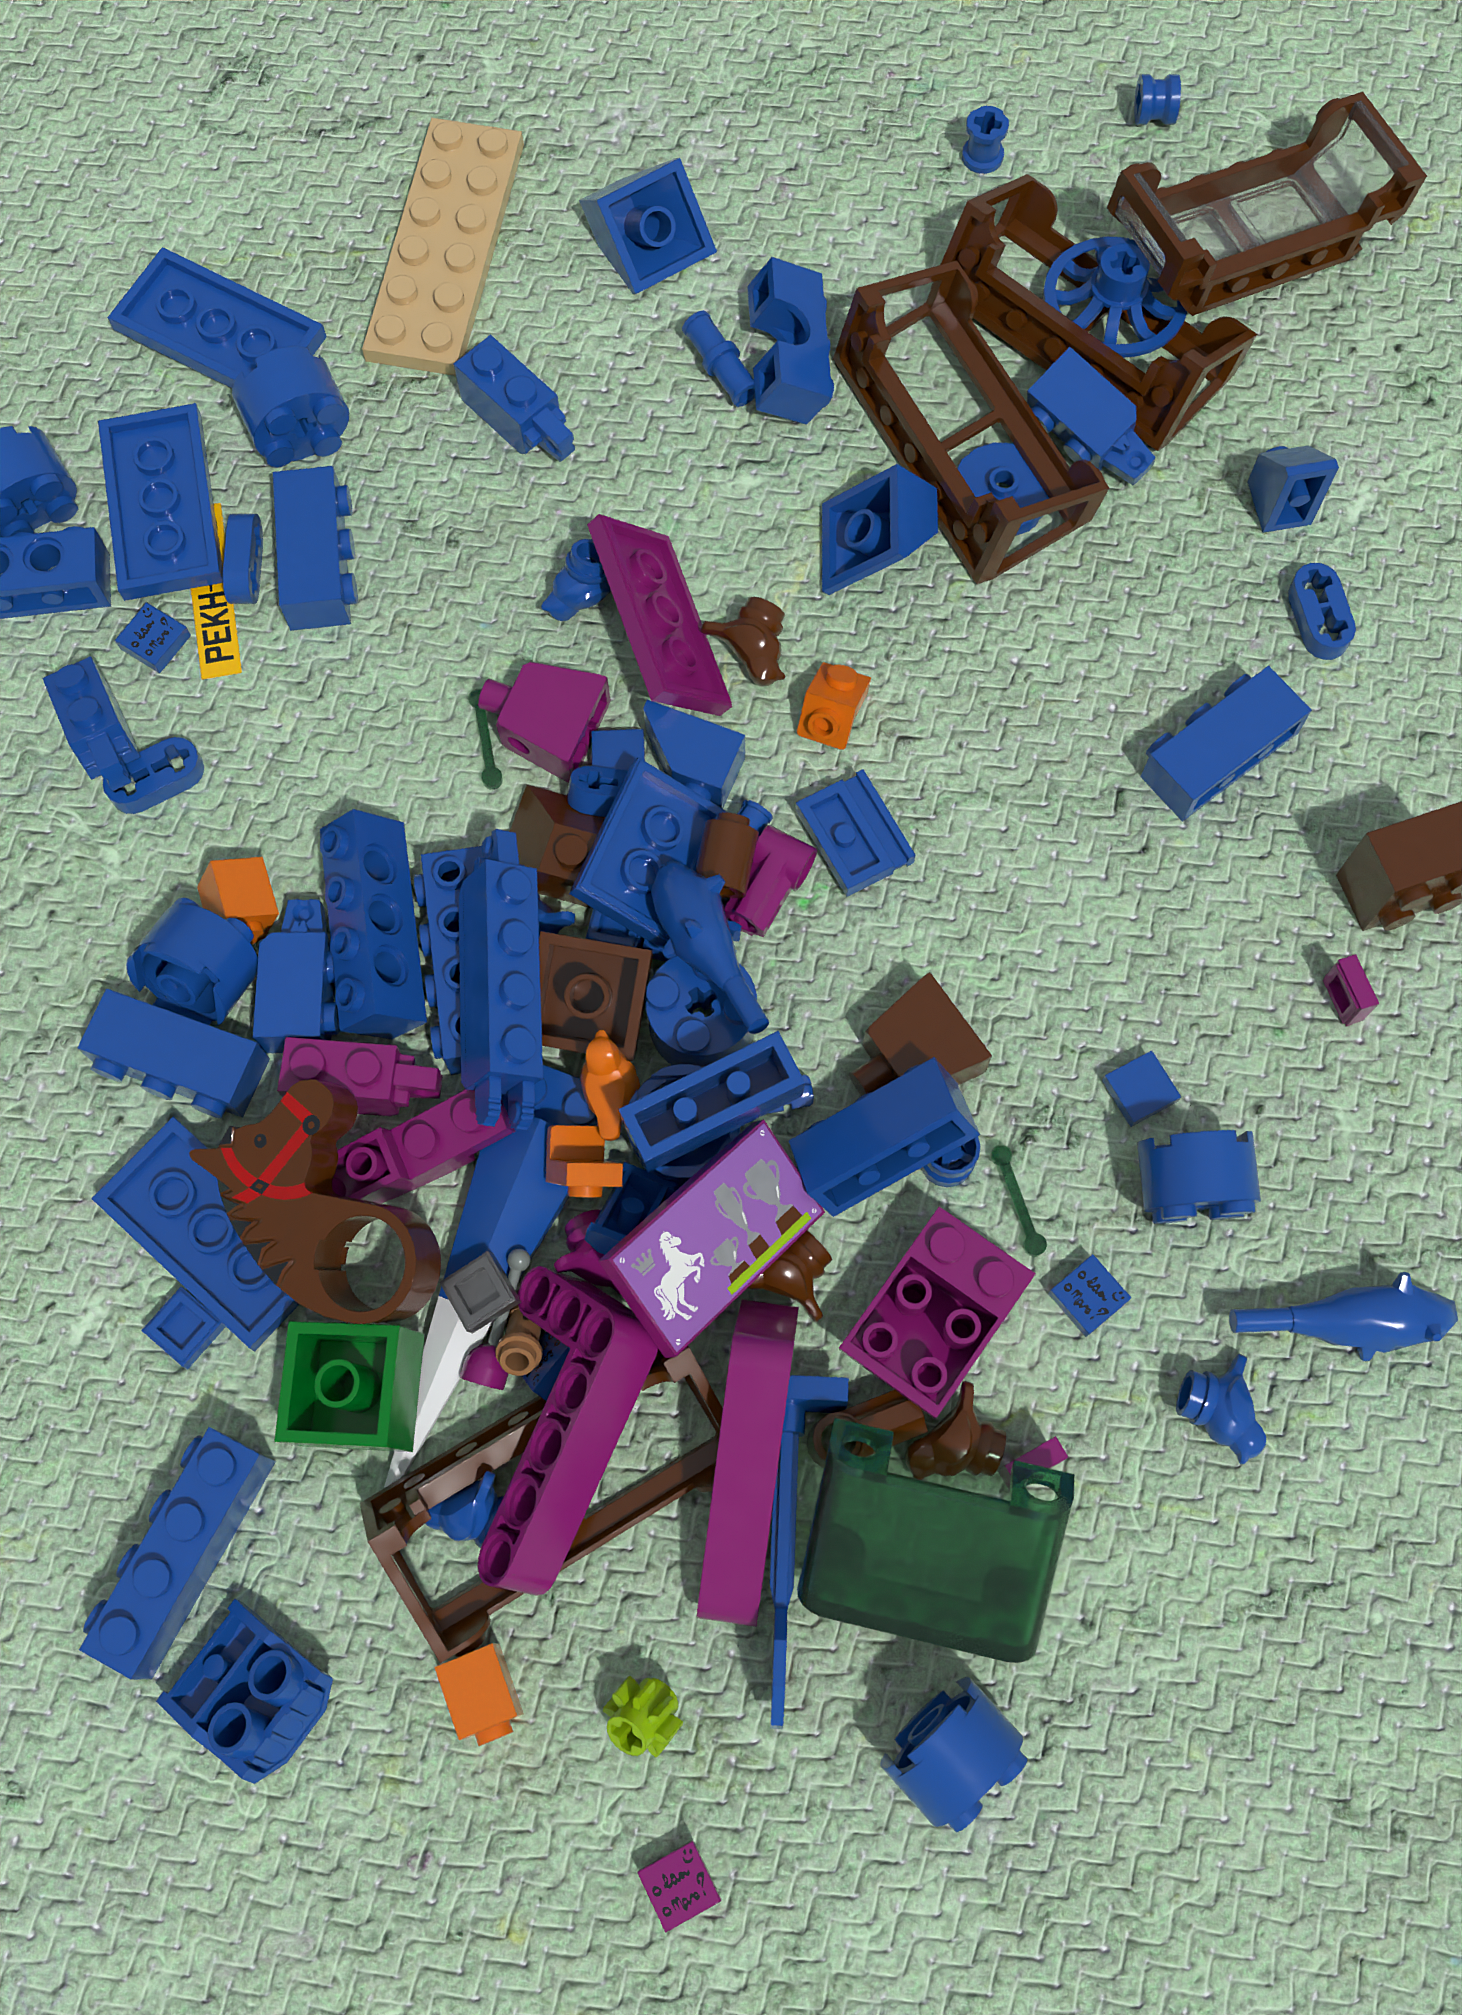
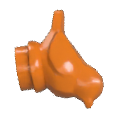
(607, 1083)

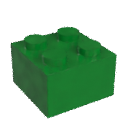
(350, 1386)

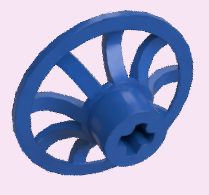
(1117, 284)

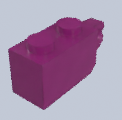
(372, 1072)

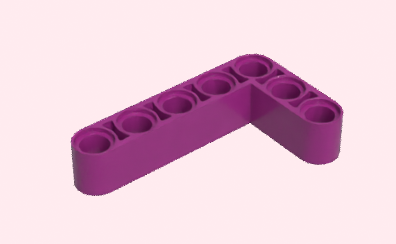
(574, 1432)
(747, 1462)

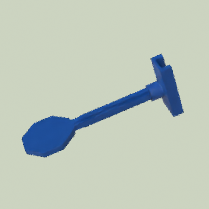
(804, 1395)

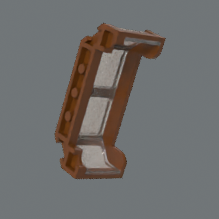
(1271, 214)

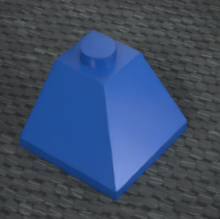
(649, 225)
(875, 526)

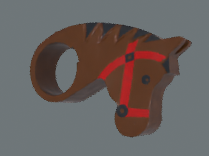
(292, 1222)

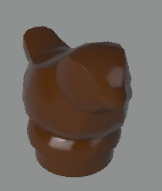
(754, 638)
(794, 1273)
(958, 1443)

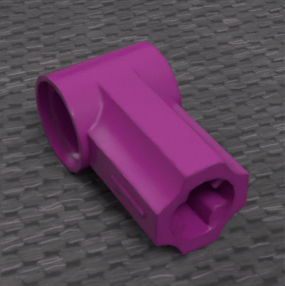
(777, 868)

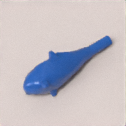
(700, 935)
(1360, 1317)

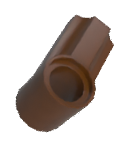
(886, 1411)

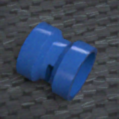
(950, 1175)

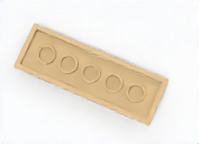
(443, 246)

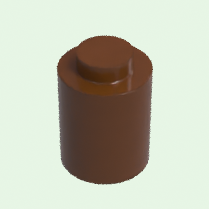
(728, 850)

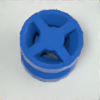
(1157, 99)

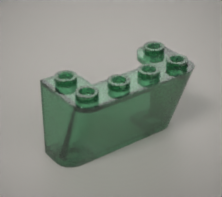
(932, 1555)

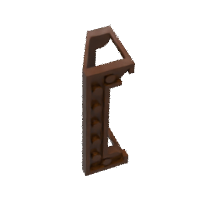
(1045, 334)
(974, 526)
(404, 1506)

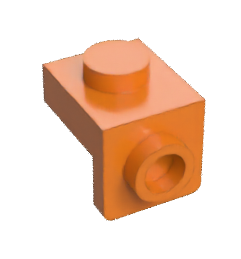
(832, 705)
(578, 1161)

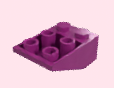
(937, 1312)

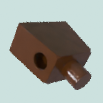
(914, 1031)

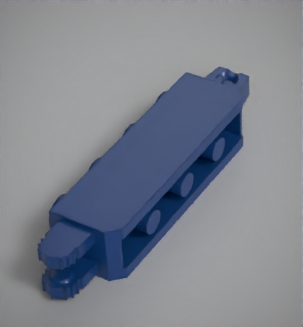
(500, 983)

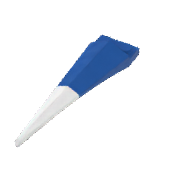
(503, 1211)

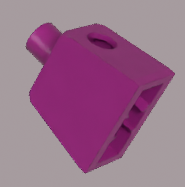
(548, 714)

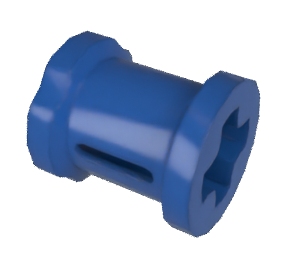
(986, 129)

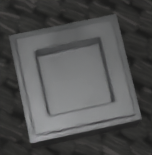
(480, 1292)

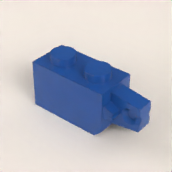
(512, 400)
(1090, 417)
(92, 722)
(295, 980)

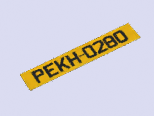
(216, 623)

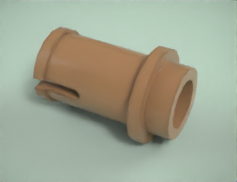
(520, 1347)

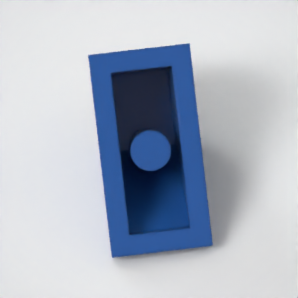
(1290, 486)
(695, 751)

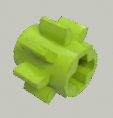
(642, 1716)

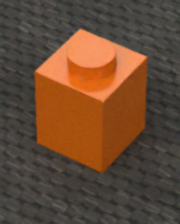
(240, 891)
(480, 1694)

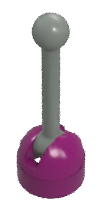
(481, 1362)

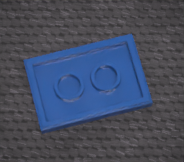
(645, 828)

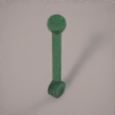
(491, 775)
(1034, 1243)

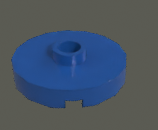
(1002, 464)

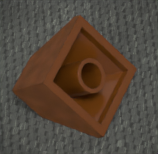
(553, 840)

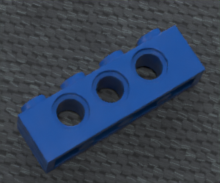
(75, 583)
(372, 925)

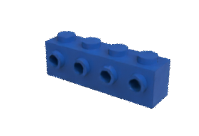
(439, 891)
(176, 1556)

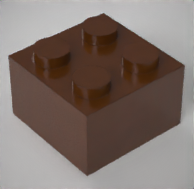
(1406, 869)
(591, 989)

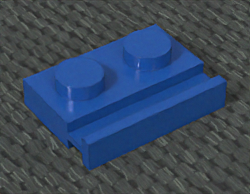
(855, 833)

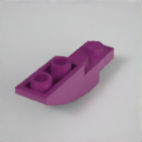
(415, 1152)

